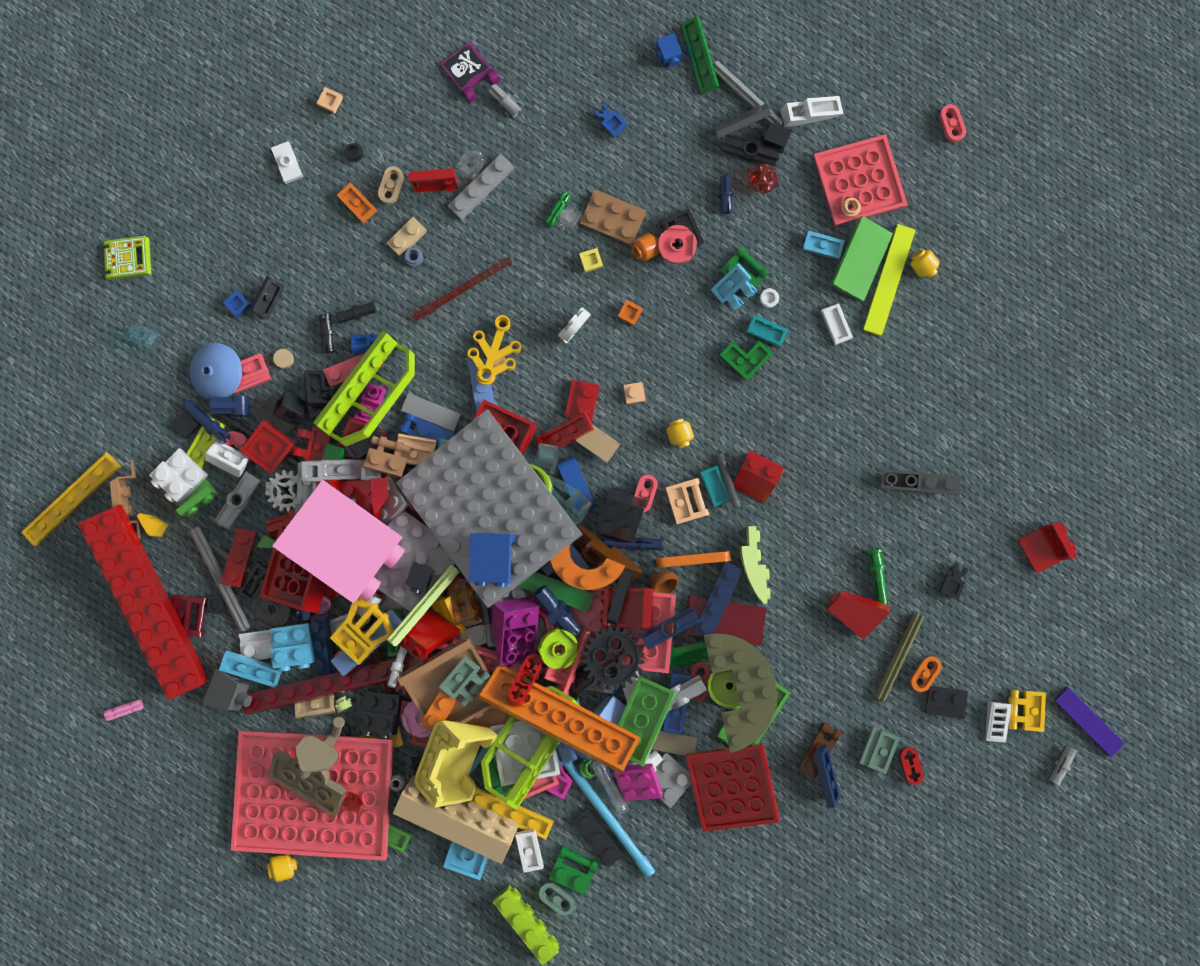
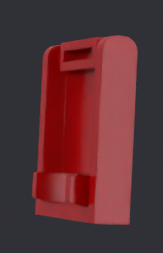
(434, 180)

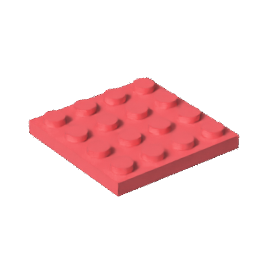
(860, 172)

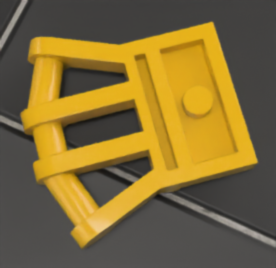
(353, 639)

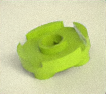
(557, 659)

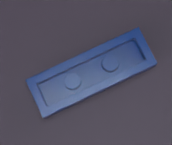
(675, 718)

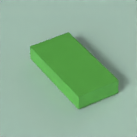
(398, 838)

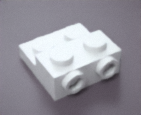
(178, 476)

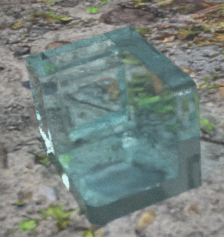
(547, 455)

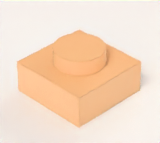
(329, 100)
(634, 393)

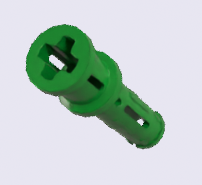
(877, 569)

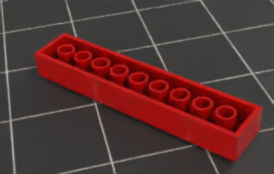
(144, 601)

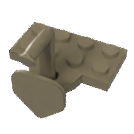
(309, 773)

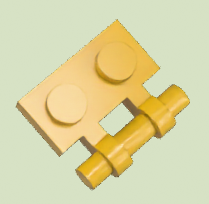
(1033, 710)

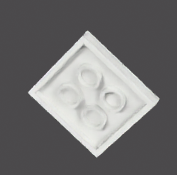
(522, 741)

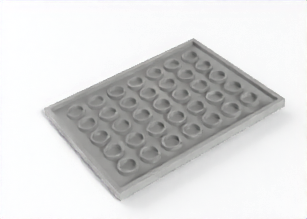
(488, 487)

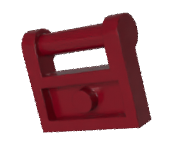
(183, 607)

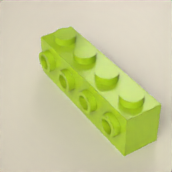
(525, 924)

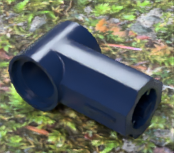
(235, 405)

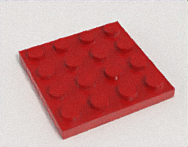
(733, 788)

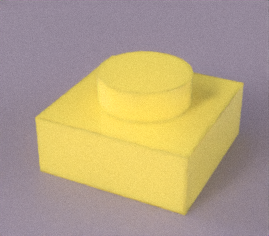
(591, 260)

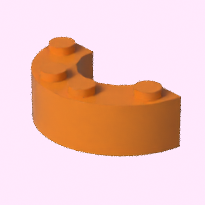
(584, 578)

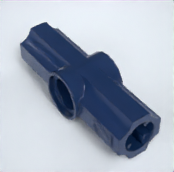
(556, 611)
(681, 621)

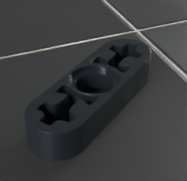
(620, 596)

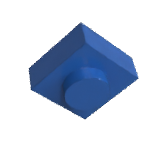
(237, 303)

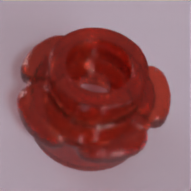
(353, 802)

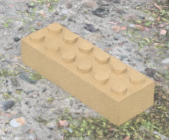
(461, 822)

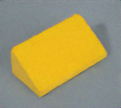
(152, 524)

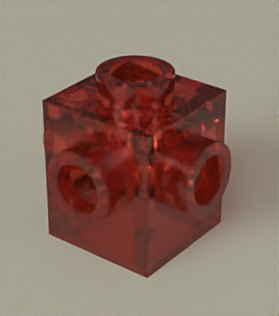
(763, 178)

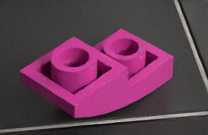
(371, 399)

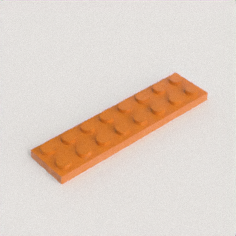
(563, 720)

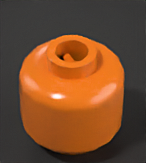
(645, 247)

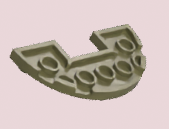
(754, 687)

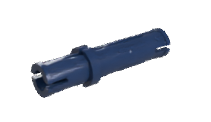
(212, 427)
(638, 543)

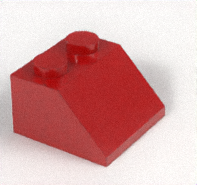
(757, 476)

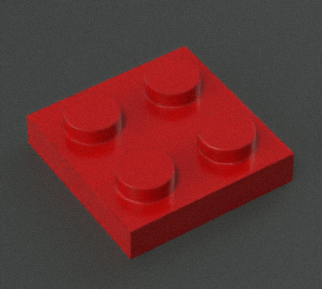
(267, 447)

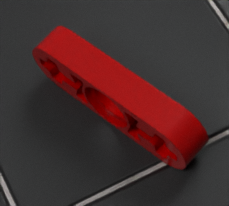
(525, 688)

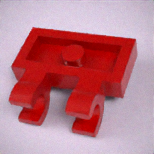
(316, 446)

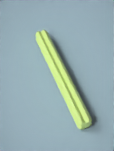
(423, 605)

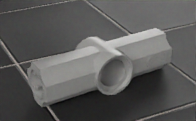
(230, 510)
(687, 691)

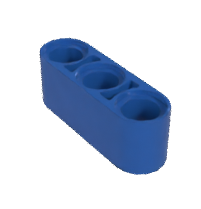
(572, 476)

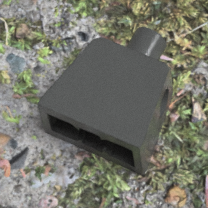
(227, 692)

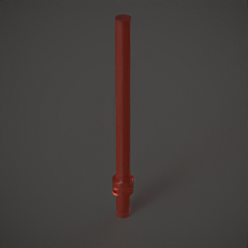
(430, 308)

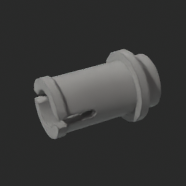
(394, 787)

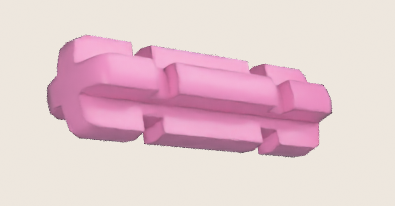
(123, 710)

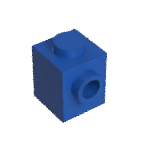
(668, 50)

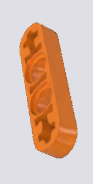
(693, 559)

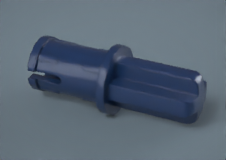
(726, 194)

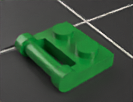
(741, 253)
(571, 876)

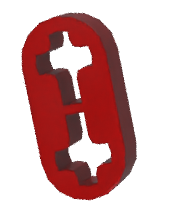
(906, 766)

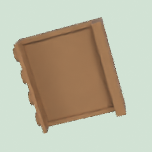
(424, 680)

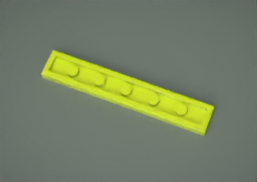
(889, 280)

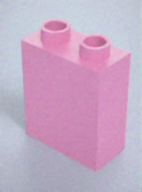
(340, 543)

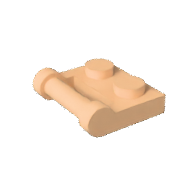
(681, 504)

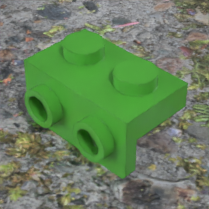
(200, 496)

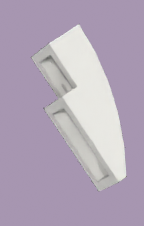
(811, 110)

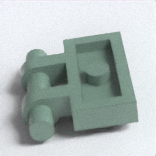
(460, 676)

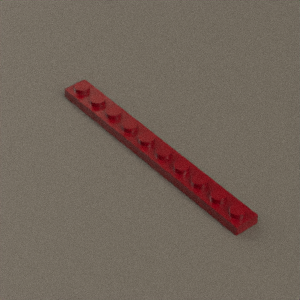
(324, 686)

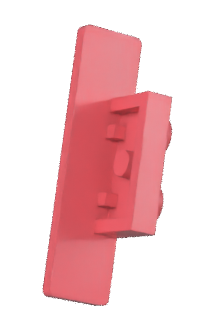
(567, 675)

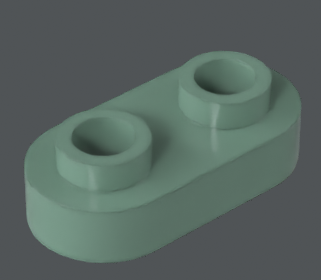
(555, 899)

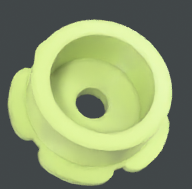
(342, 704)

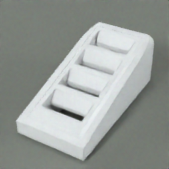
(991, 706)

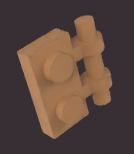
(384, 462)

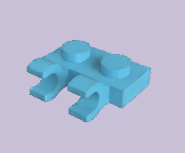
(730, 284)

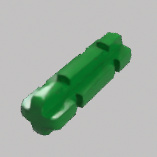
(555, 212)

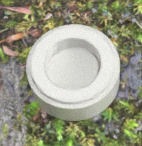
(769, 298)

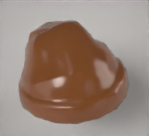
(663, 582)

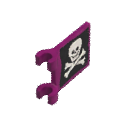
(468, 69)

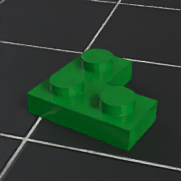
(746, 364)

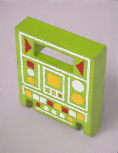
(122, 258)

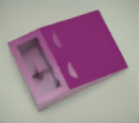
(514, 629)

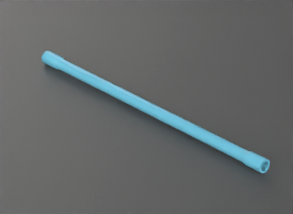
(640, 860)

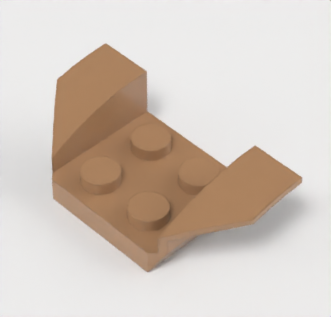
(120, 494)

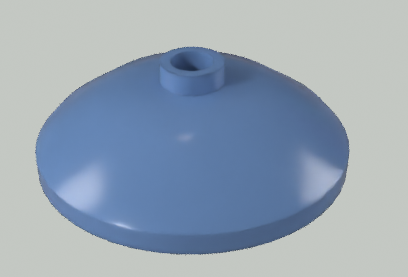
(223, 374)

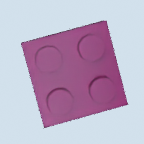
(639, 782)

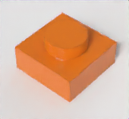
(630, 312)

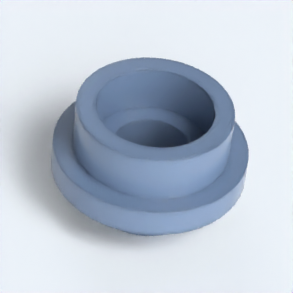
(407, 256)

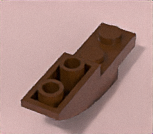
(597, 552)

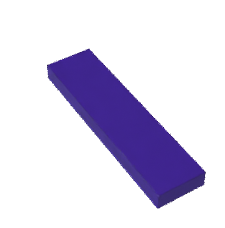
(1088, 721)

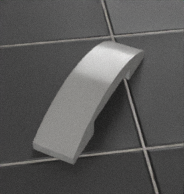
(336, 470)

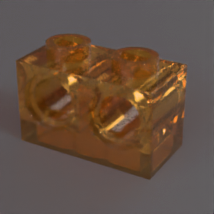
(464, 608)

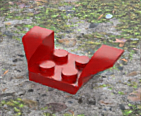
(367, 493)

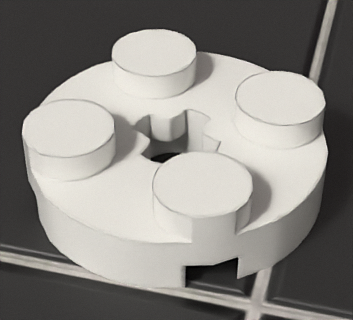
(574, 325)

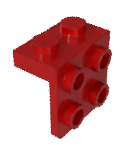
(1047, 546)

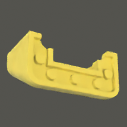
(448, 760)

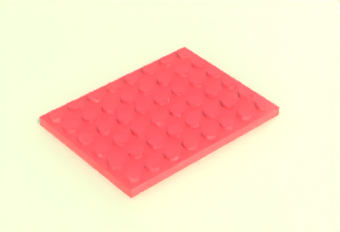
(280, 822)

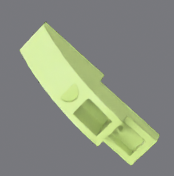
(754, 573)

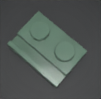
(879, 750)

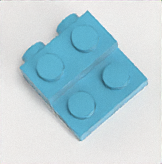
(292, 647)

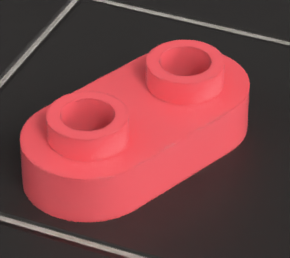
(951, 124)
(644, 493)

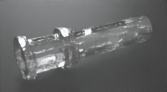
(605, 777)

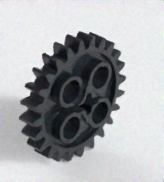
(622, 672)

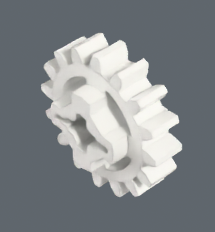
(281, 494)

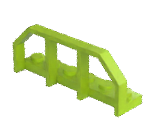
(357, 381)
(533, 766)

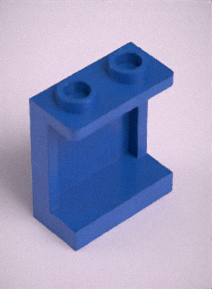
(490, 558)

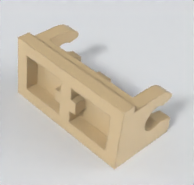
(599, 443)

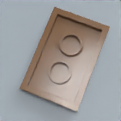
(613, 217)

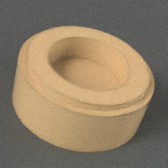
(283, 358)

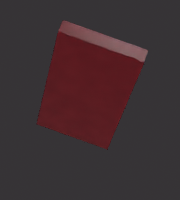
(737, 620)

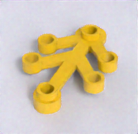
(494, 353)

